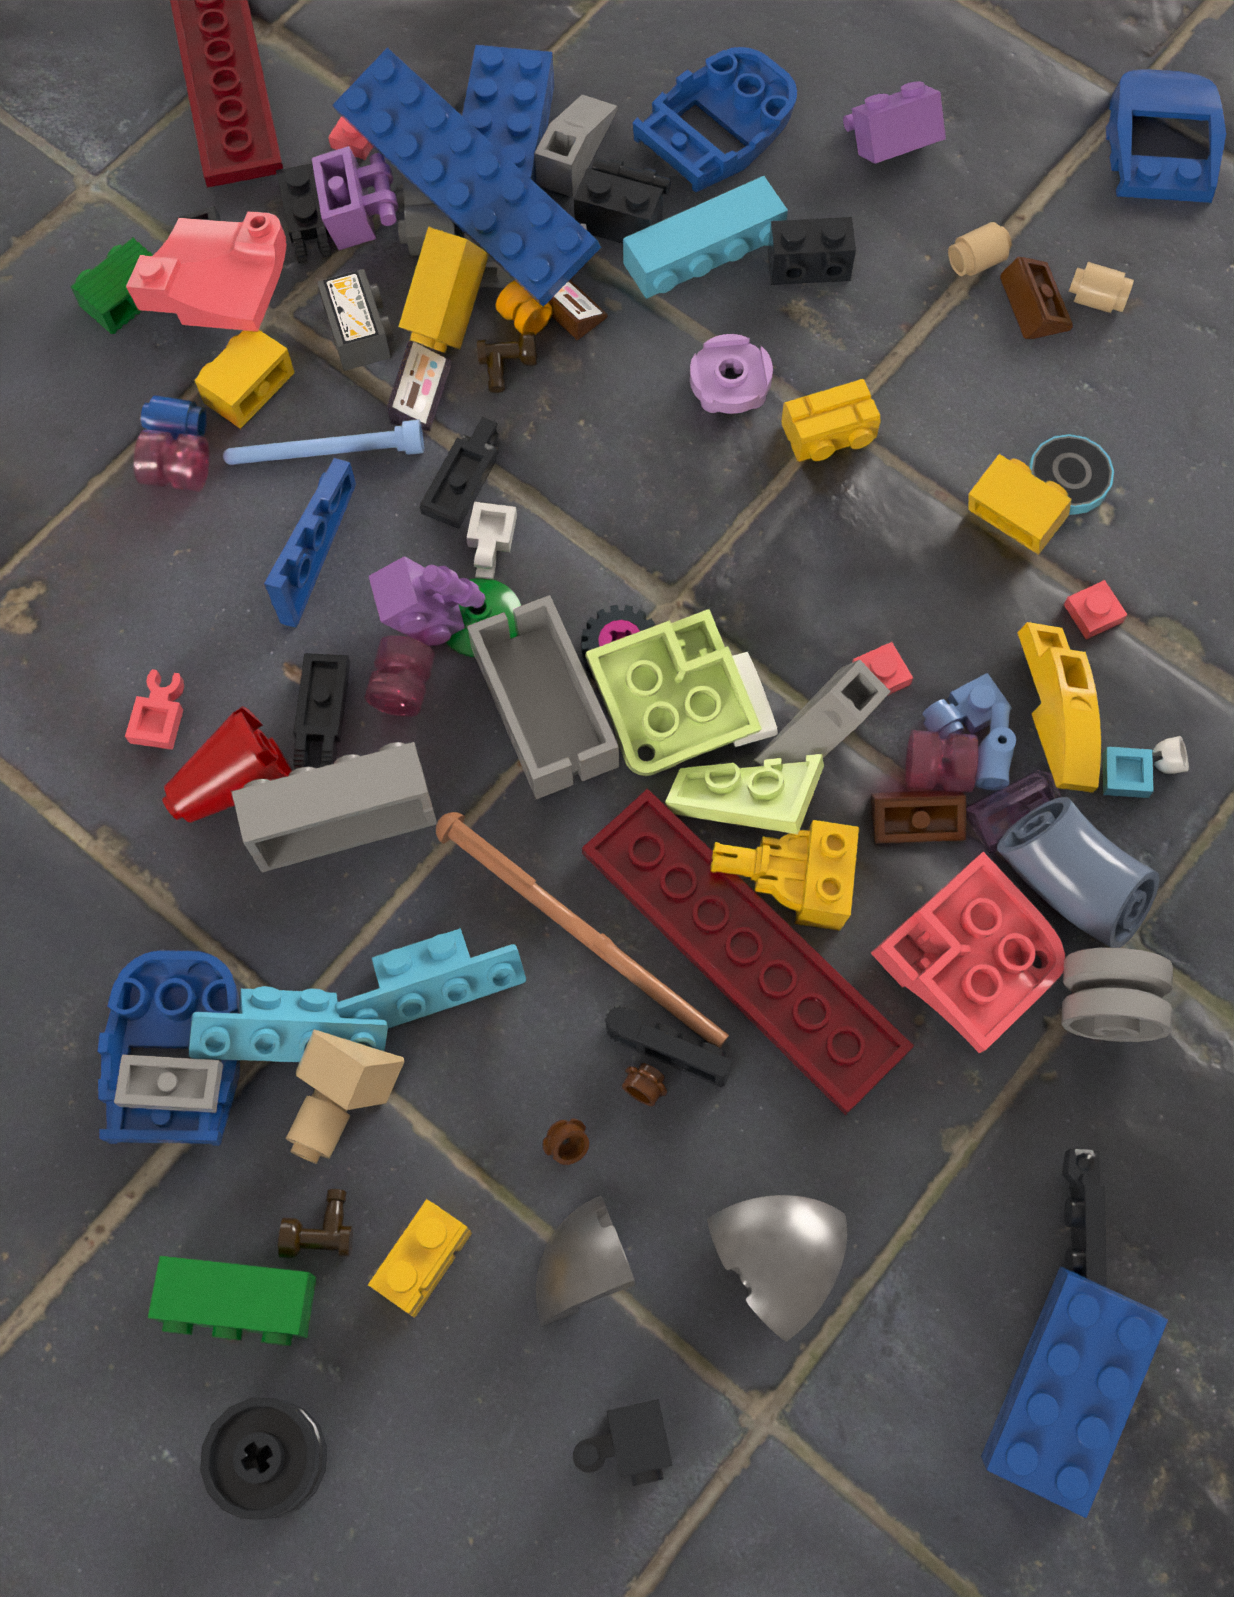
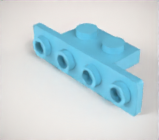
(432, 979)
(277, 1026)

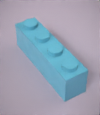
(702, 237)

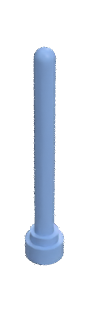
(404, 438)

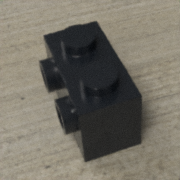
(811, 250)

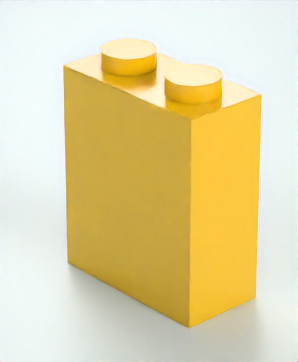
(443, 290)

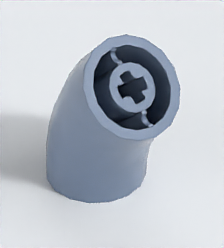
(1080, 871)

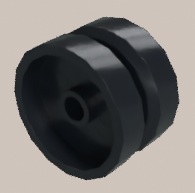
(233, 1453)

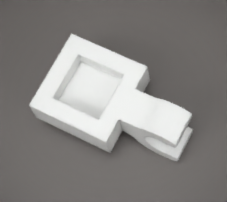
(490, 531)

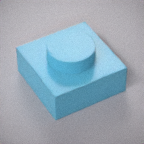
(1127, 772)

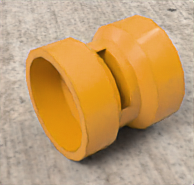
(518, 305)

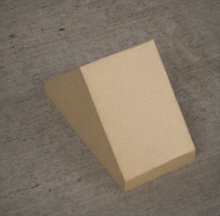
(348, 1071)

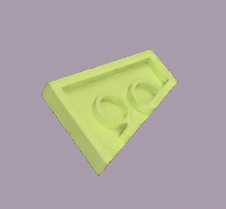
(756, 797)

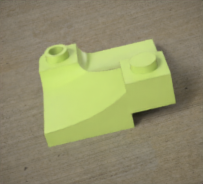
(672, 692)

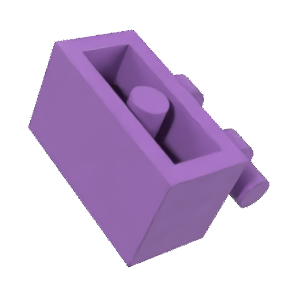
(897, 122)
(345, 199)
(423, 599)

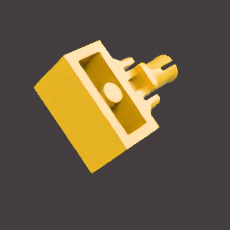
(801, 871)

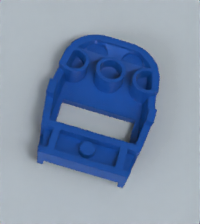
(738, 91)
(1165, 96)
(154, 1009)

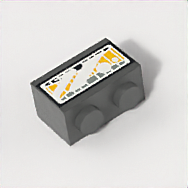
(354, 319)

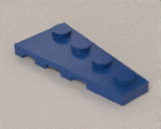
(307, 548)

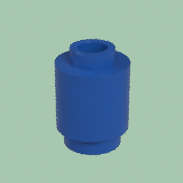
(174, 416)

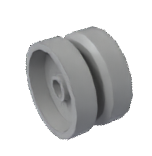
(1117, 994)

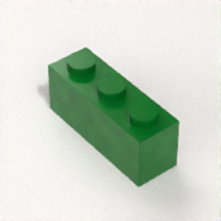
(232, 1299)

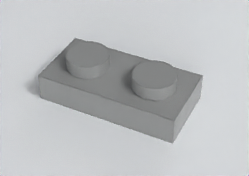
(168, 1083)

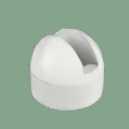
(1174, 756)

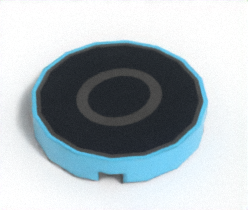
(1077, 467)

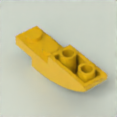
(1068, 708)

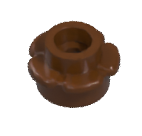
(644, 1084)
(566, 1141)

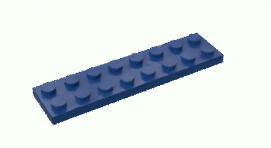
(467, 177)

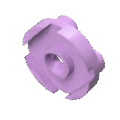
(725, 394)

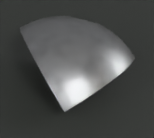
(784, 1254)
(581, 1263)

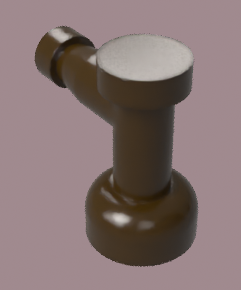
(494, 353)
(331, 1237)

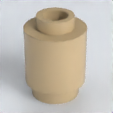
(980, 249)
(1101, 288)
(317, 1127)

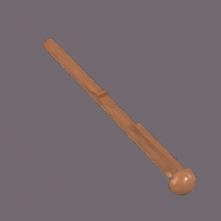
(452, 827)

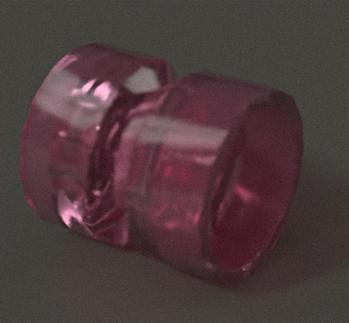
(166, 460)
(399, 676)
(925, 764)

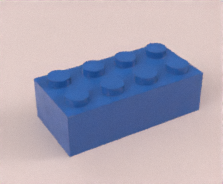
(511, 100)
(1073, 1391)

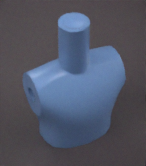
(996, 751)

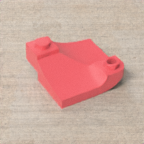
(213, 272)
(975, 953)

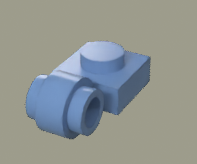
(968, 705)

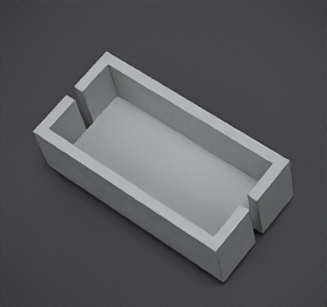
(544, 697)
(334, 806)

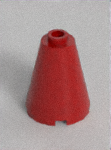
(224, 763)

